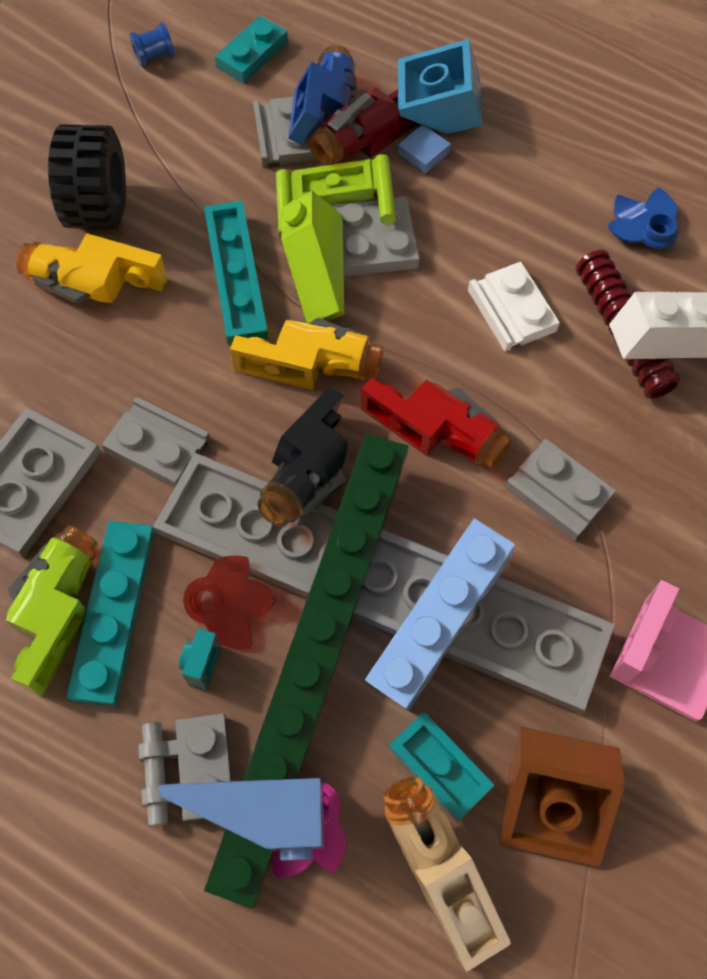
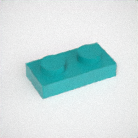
(251, 49)
(441, 765)

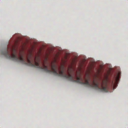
(610, 296)

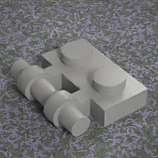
(201, 756)

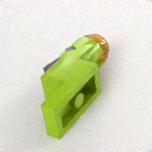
(46, 608)

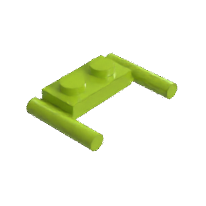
(340, 184)

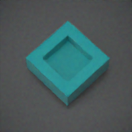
(199, 659)

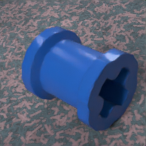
(152, 44)

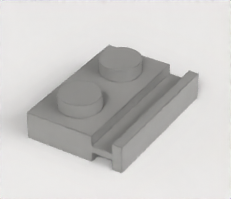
(273, 129)
(155, 441)
(560, 489)

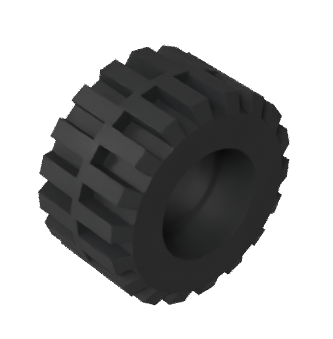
(87, 176)

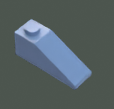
(268, 812)

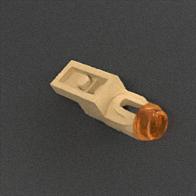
(444, 872)

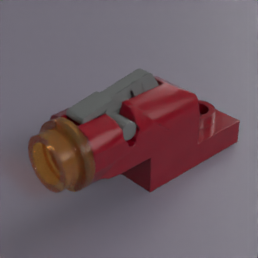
(364, 125)

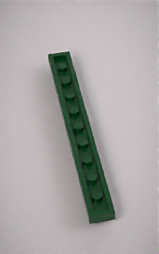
(313, 654)

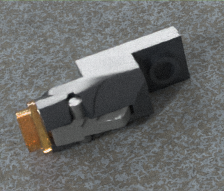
(308, 463)

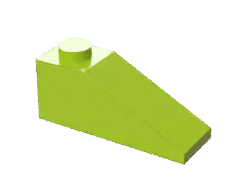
(315, 255)

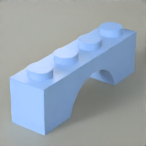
(440, 614)

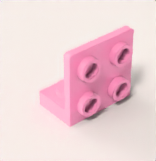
(666, 655)

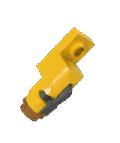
(92, 270)
(306, 350)

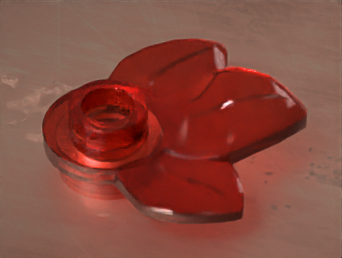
(235, 601)

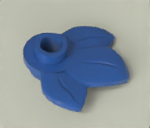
(646, 223)

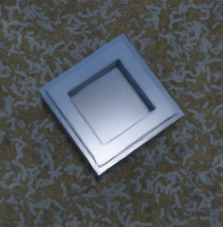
(423, 148)

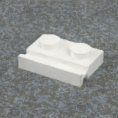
(513, 306)

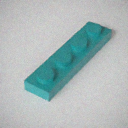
(235, 271)
(111, 615)

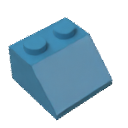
(441, 88)

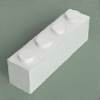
(662, 325)

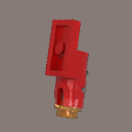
(435, 416)

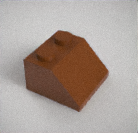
(562, 796)

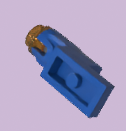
(322, 91)

